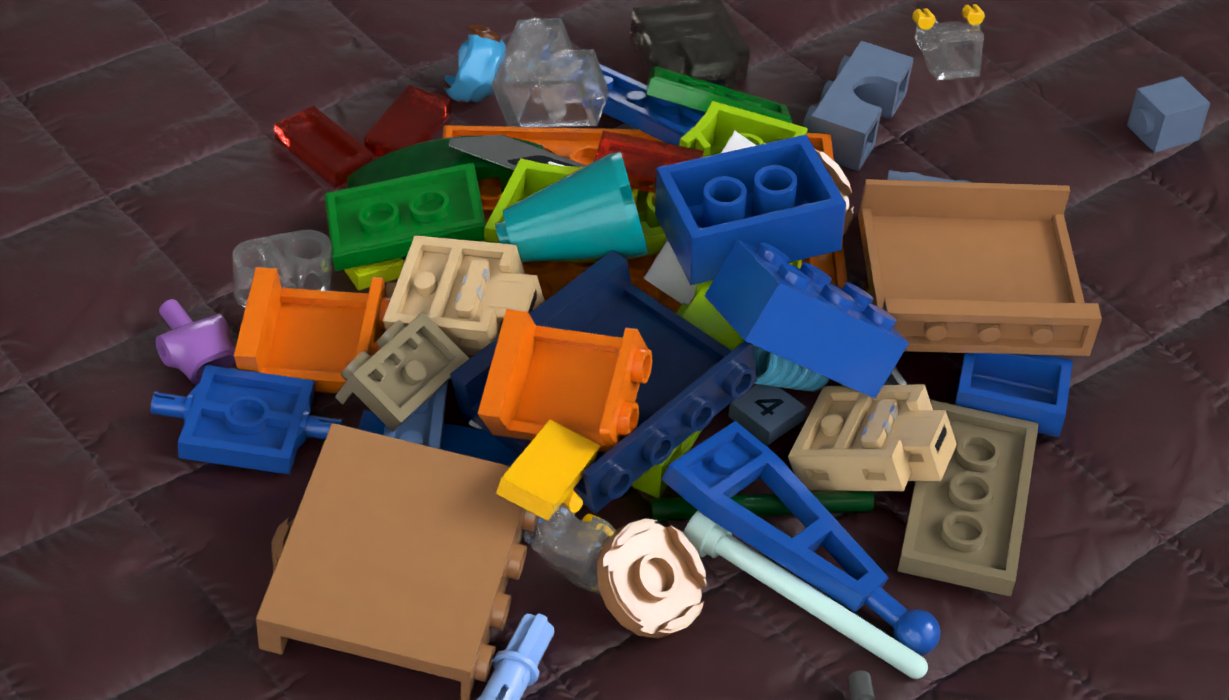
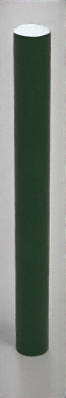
(765, 504)

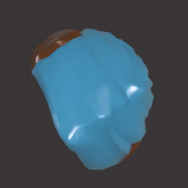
(478, 65)

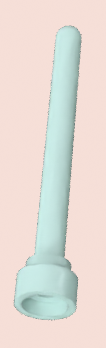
(715, 541)

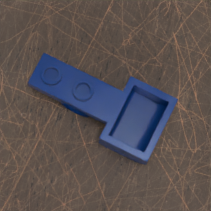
(1017, 387)

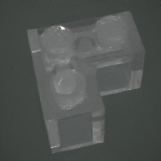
(548, 81)

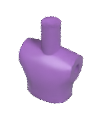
(195, 343)

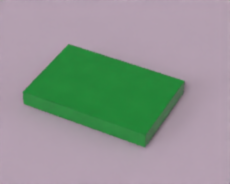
(700, 93)
(383, 217)

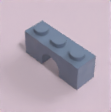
(851, 106)

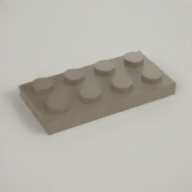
(974, 518)

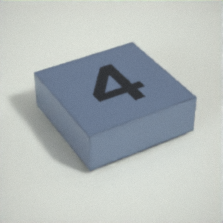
(767, 412)

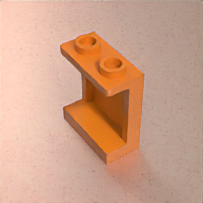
(308, 330)
(564, 377)

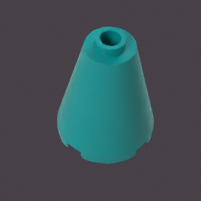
(577, 217)

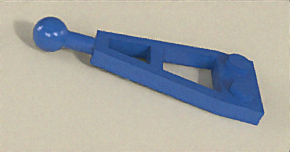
(734, 460)

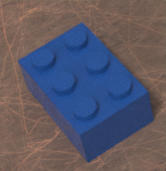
(753, 196)
(807, 317)

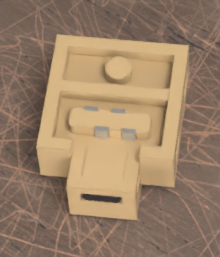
(462, 288)
(872, 442)

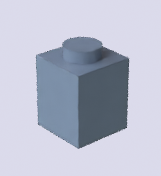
(1168, 114)

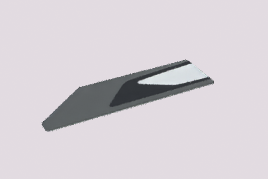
(508, 151)

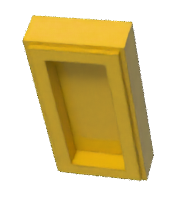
(548, 470)

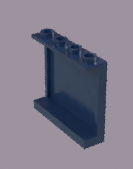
(686, 386)

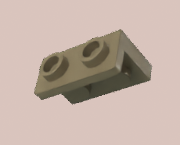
(404, 372)

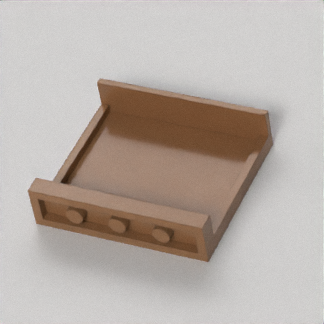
(976, 267)
(398, 558)

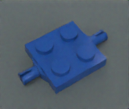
(245, 418)

